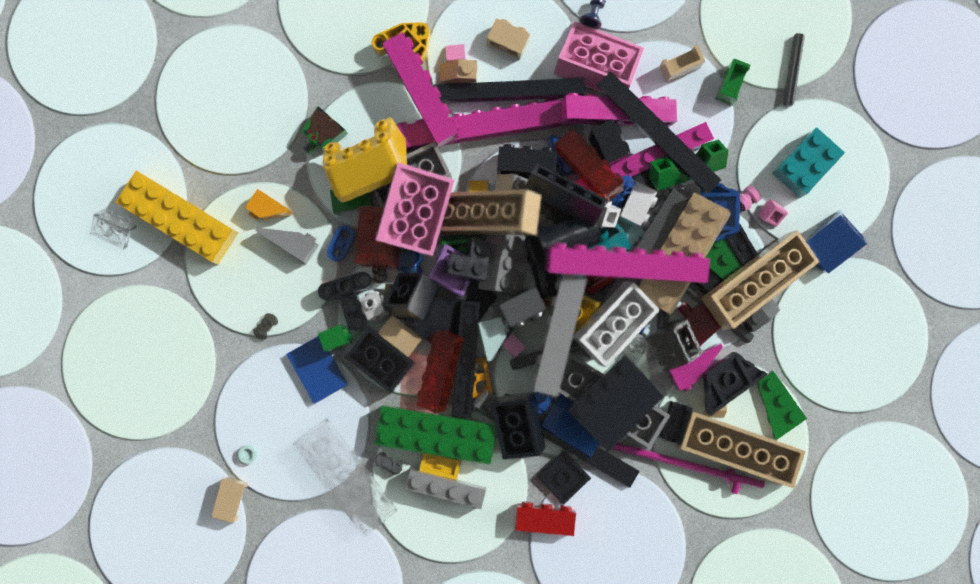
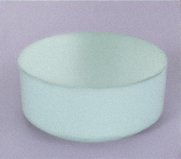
(248, 454)

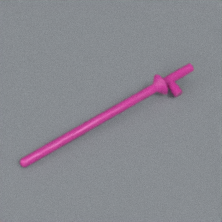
(728, 475)

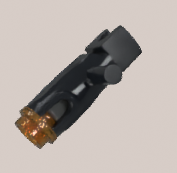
(544, 283)

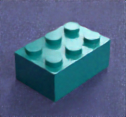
(808, 162)

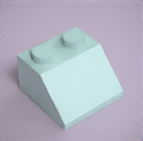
(493, 335)

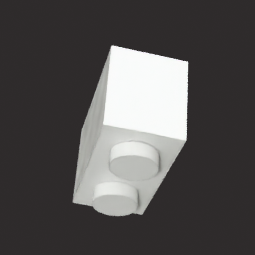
(638, 204)

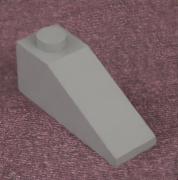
(293, 242)

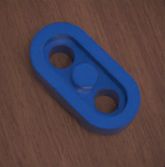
(628, 186)
(339, 242)

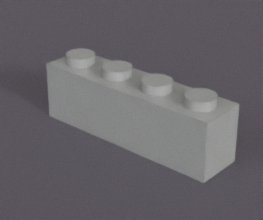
(446, 488)

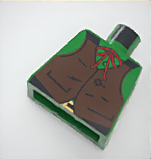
(321, 130)

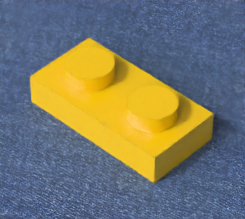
(440, 466)

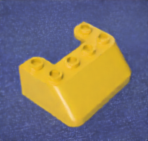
(365, 164)

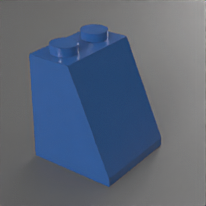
(835, 242)

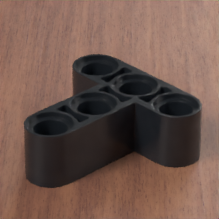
(351, 294)

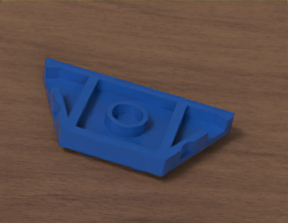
(729, 200)

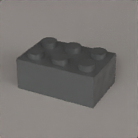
(521, 308)

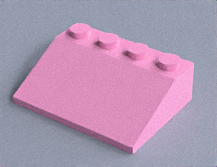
(594, 54)
(415, 209)

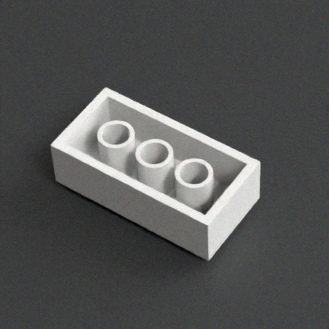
(615, 323)

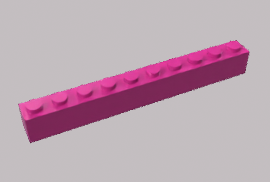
(490, 124)

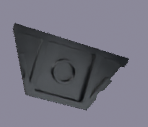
(728, 380)

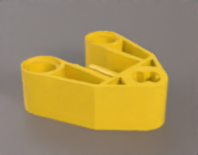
(410, 30)

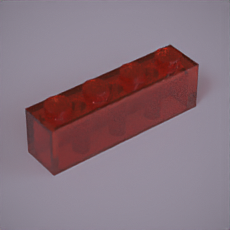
(588, 165)
(439, 371)

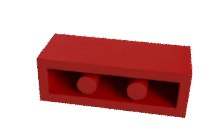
(545, 519)

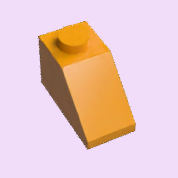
(265, 207)

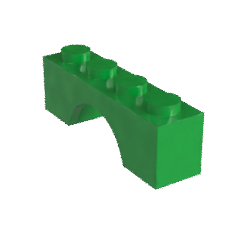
(665, 173)

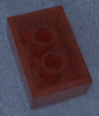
(369, 251)

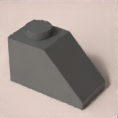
(761, 316)

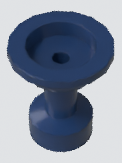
(592, 19)

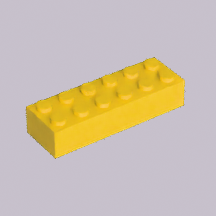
(177, 217)

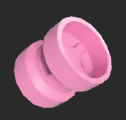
(749, 197)

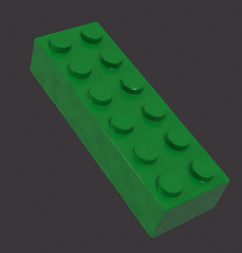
(435, 434)

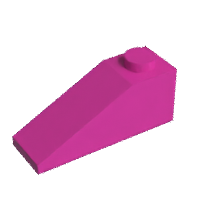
(686, 375)

